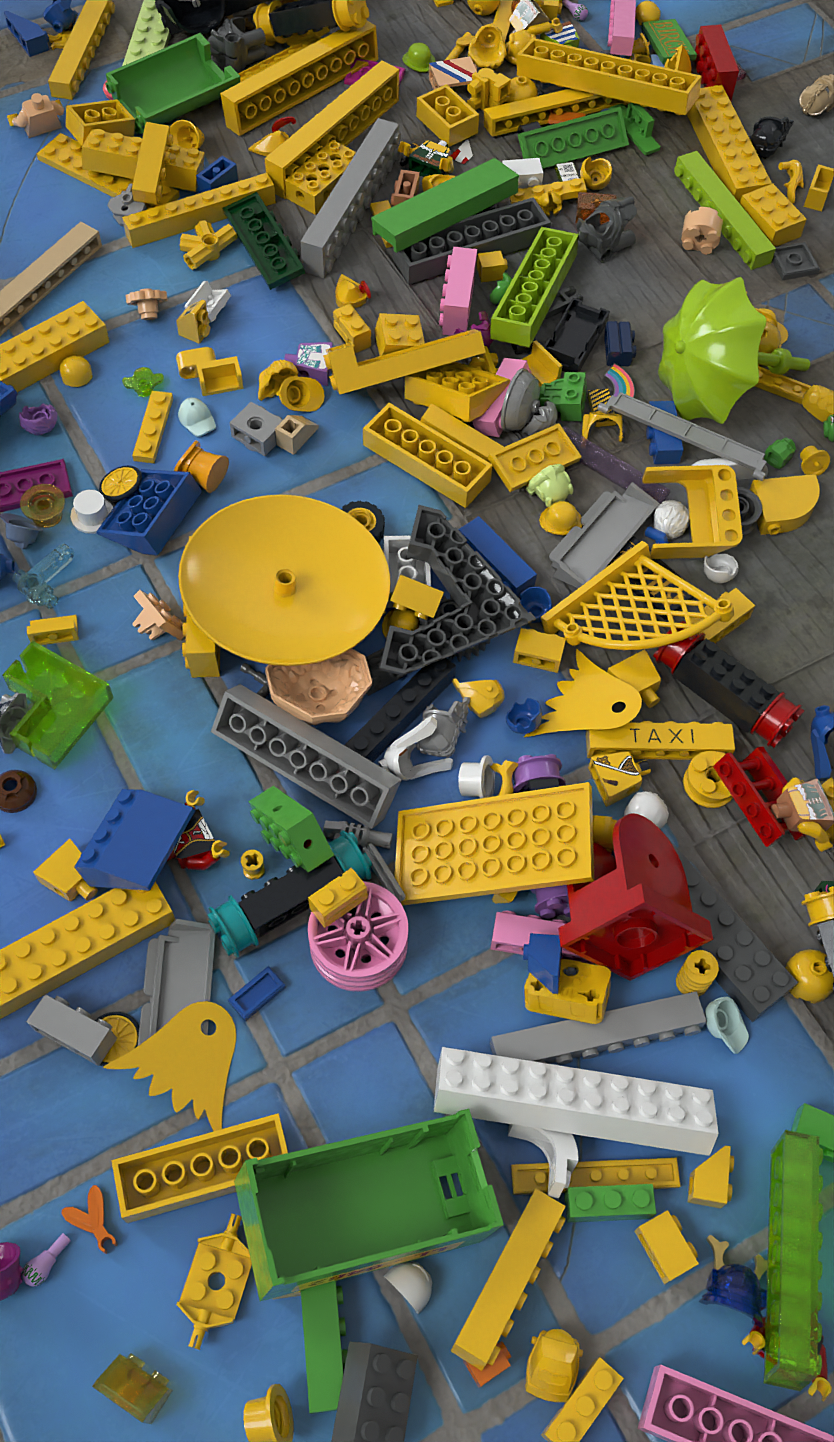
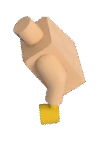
(38, 115)

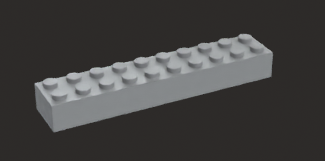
(350, 198)

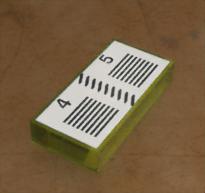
(566, 171)

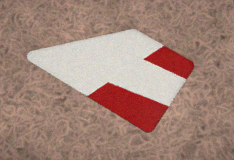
(463, 153)

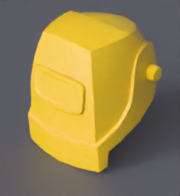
(483, 694)
(553, 1365)

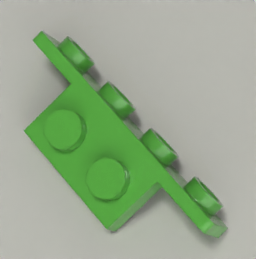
(639, 127)

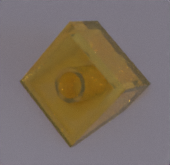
(134, 1387)

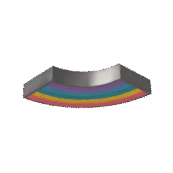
(619, 381)

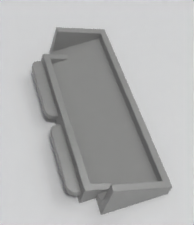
(604, 533)
(176, 974)

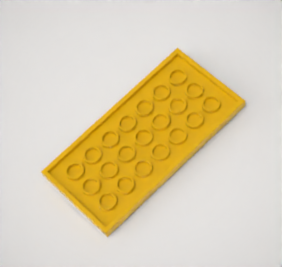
(496, 844)

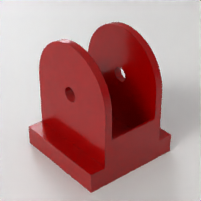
(634, 909)

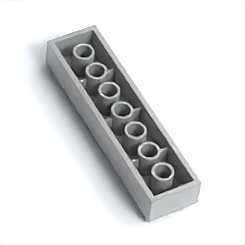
(305, 755)

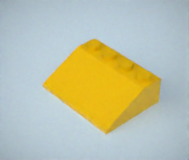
(455, 389)

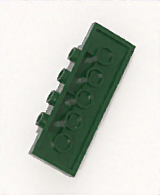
(264, 240)

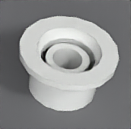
(89, 511)
(477, 778)

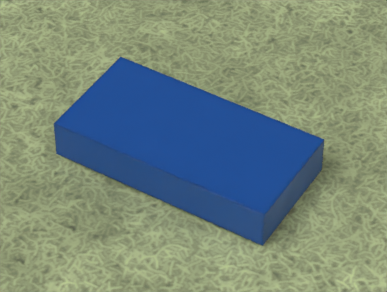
(256, 993)

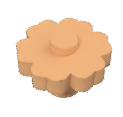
(147, 302)

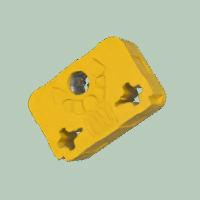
(581, 993)

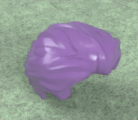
(38, 419)

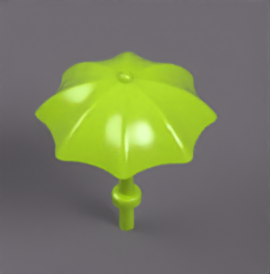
(714, 350)

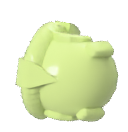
(551, 484)

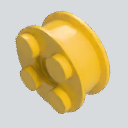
(700, 788)

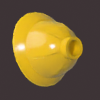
(186, 134)

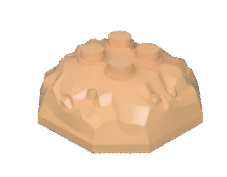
(322, 689)

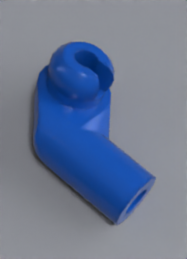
(658, 536)

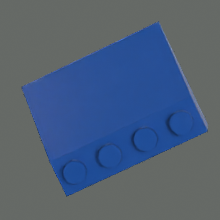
(152, 512)
(133, 841)

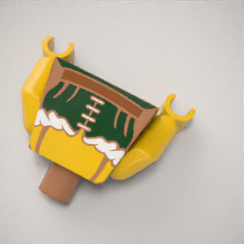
(806, 810)

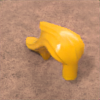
(795, 172)

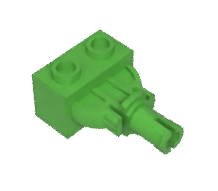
(567, 395)

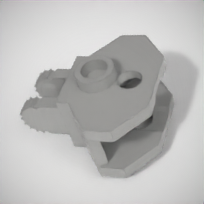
(125, 205)

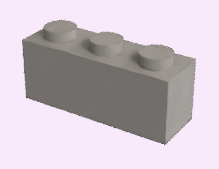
(72, 1029)

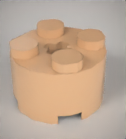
(702, 230)

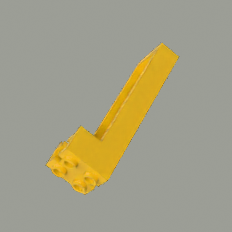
(354, 375)

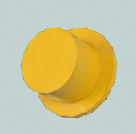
(269, 1417)

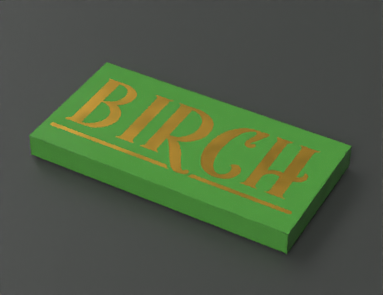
(666, 37)

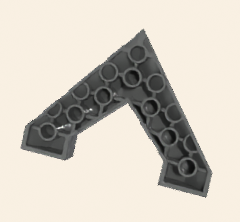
(483, 600)

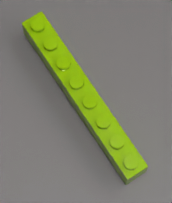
(737, 224)

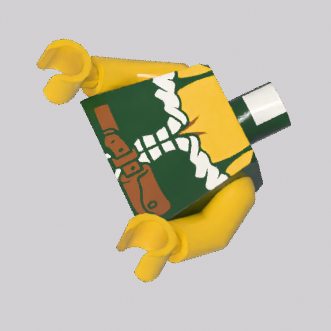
(428, 158)

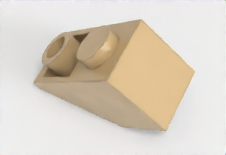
(294, 432)

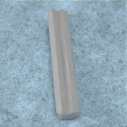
(383, 872)

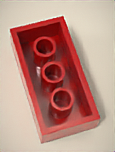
(715, 59)

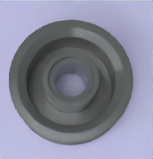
(750, 509)

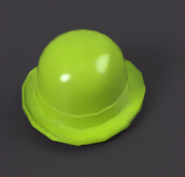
(418, 57)

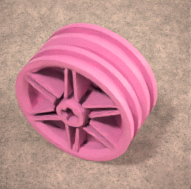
(386, 960)

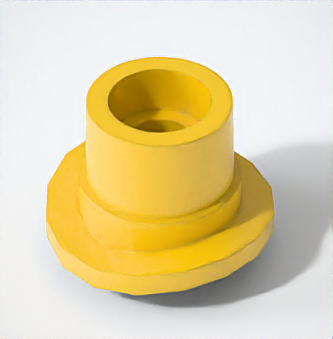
(641, 45)
(814, 460)

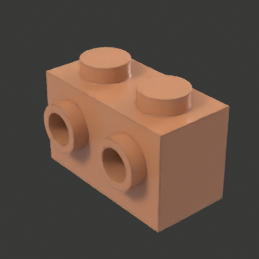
(405, 187)

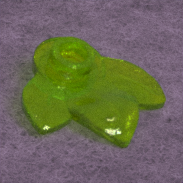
(143, 381)

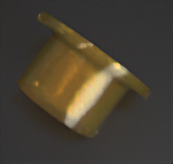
(43, 505)

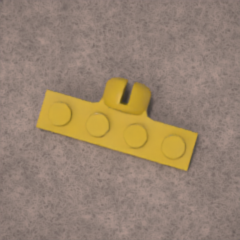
(551, 195)

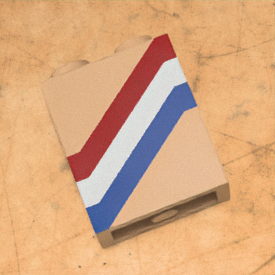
(451, 72)

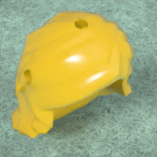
(486, 50)

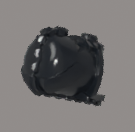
(769, 135)

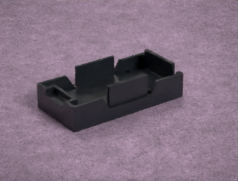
(577, 335)

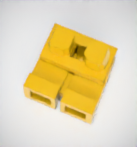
(488, 89)

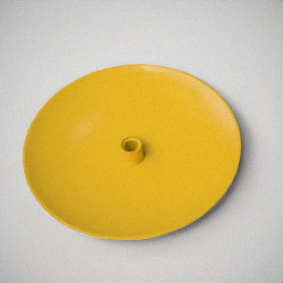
(284, 580)

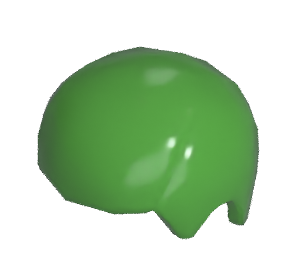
(497, 294)

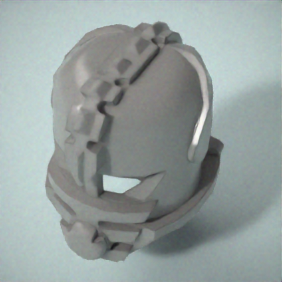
(448, 729)

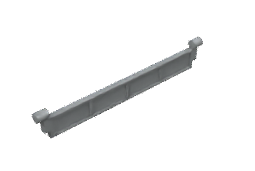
(687, 432)

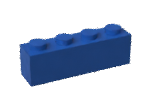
(502, 559)

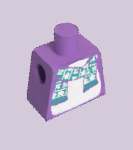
(311, 361)

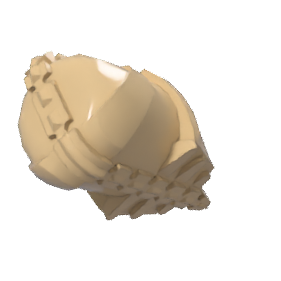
(816, 99)

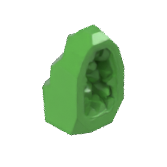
(780, 453)

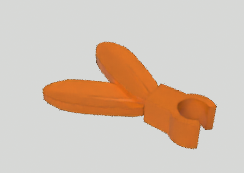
(94, 1220)

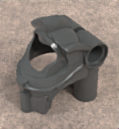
(235, 46)
(610, 236)

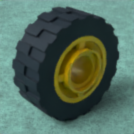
(368, 516)

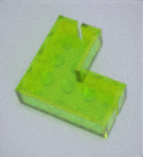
(63, 700)

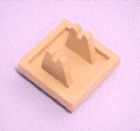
(156, 617)

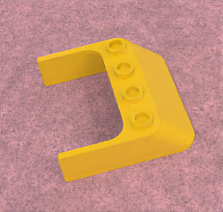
(711, 506)

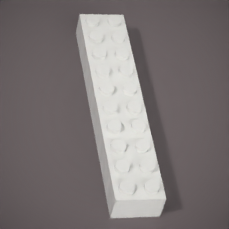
(576, 1101)

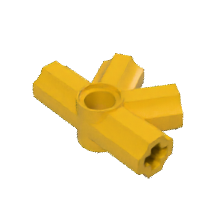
(206, 243)

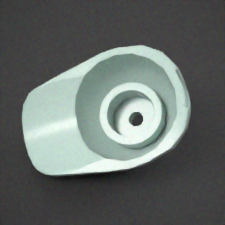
(196, 417)
(726, 1023)

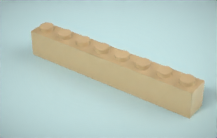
(47, 273)

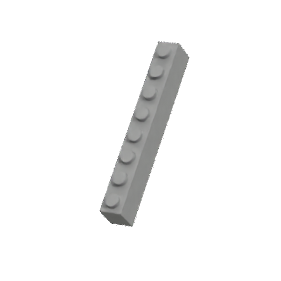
(619, 1028)

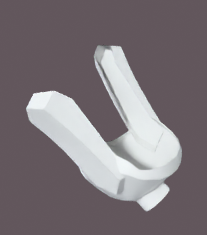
(398, 754)

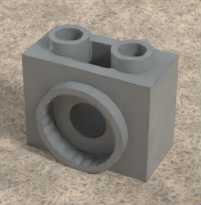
(255, 428)

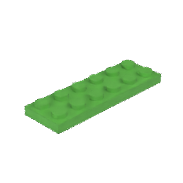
(575, 138)

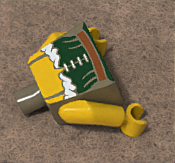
(532, 18)

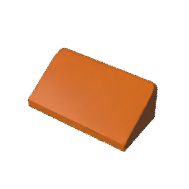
(565, 116)

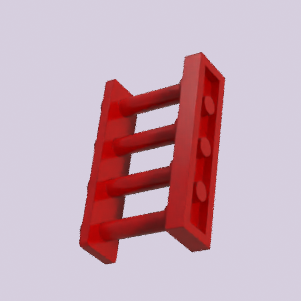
(745, 793)

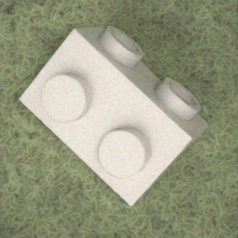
(214, 299)

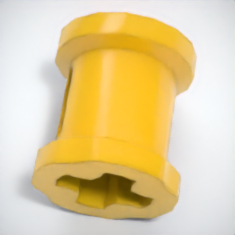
(253, 857)

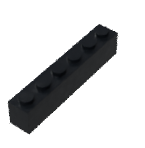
(402, 709)

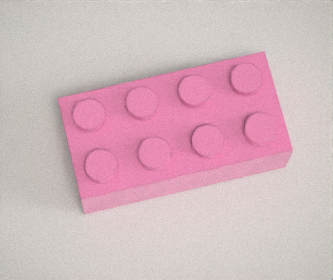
(458, 290)

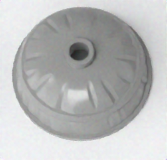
(520, 401)

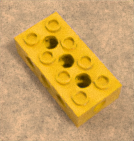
(318, 176)

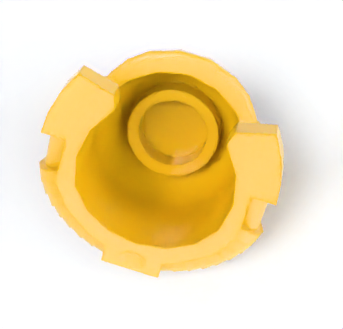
(516, 44)

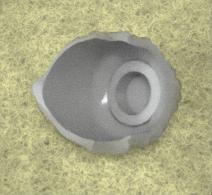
(543, 419)

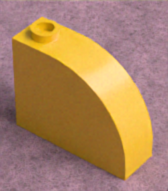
(785, 502)

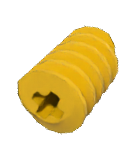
(697, 973)

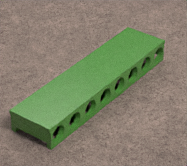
(445, 204)

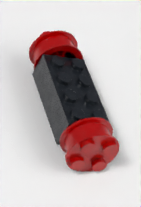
(730, 687)

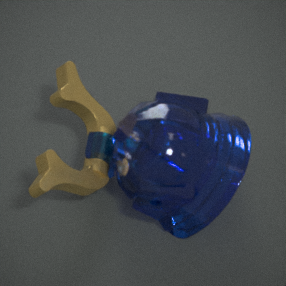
(736, 1284)

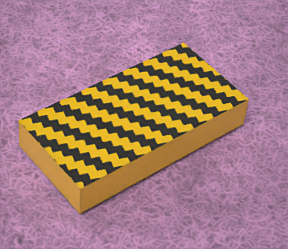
(595, 398)

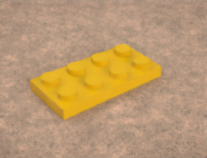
(527, 457)

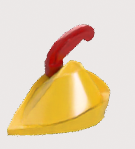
(273, 140)
(351, 292)

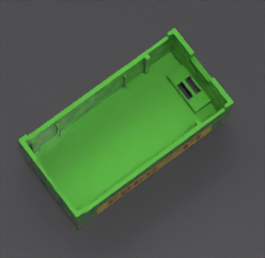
(364, 1204)

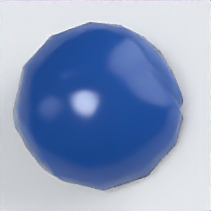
(536, 601)
(524, 717)

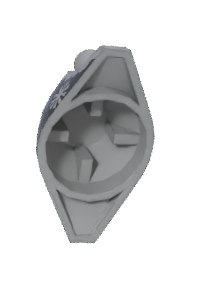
(11, 712)

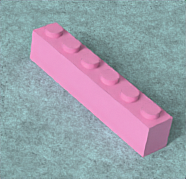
(621, 27)

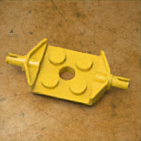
(209, 1307)

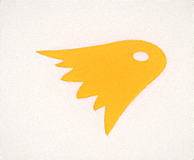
(589, 701)
(188, 1060)

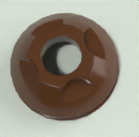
(21, 796)

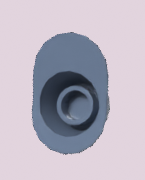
(20, 529)

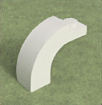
(559, 1150)

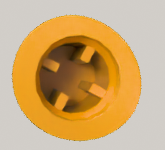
(204, 466)

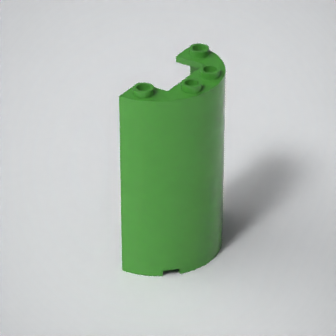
(170, 82)

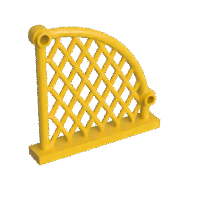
(611, 578)

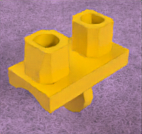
(485, 361)

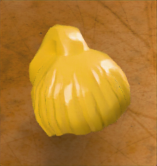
(273, 377)

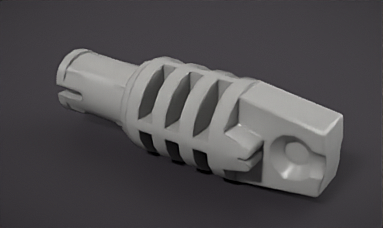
(363, 833)

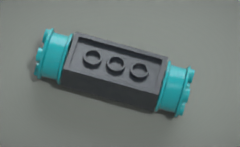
(283, 897)

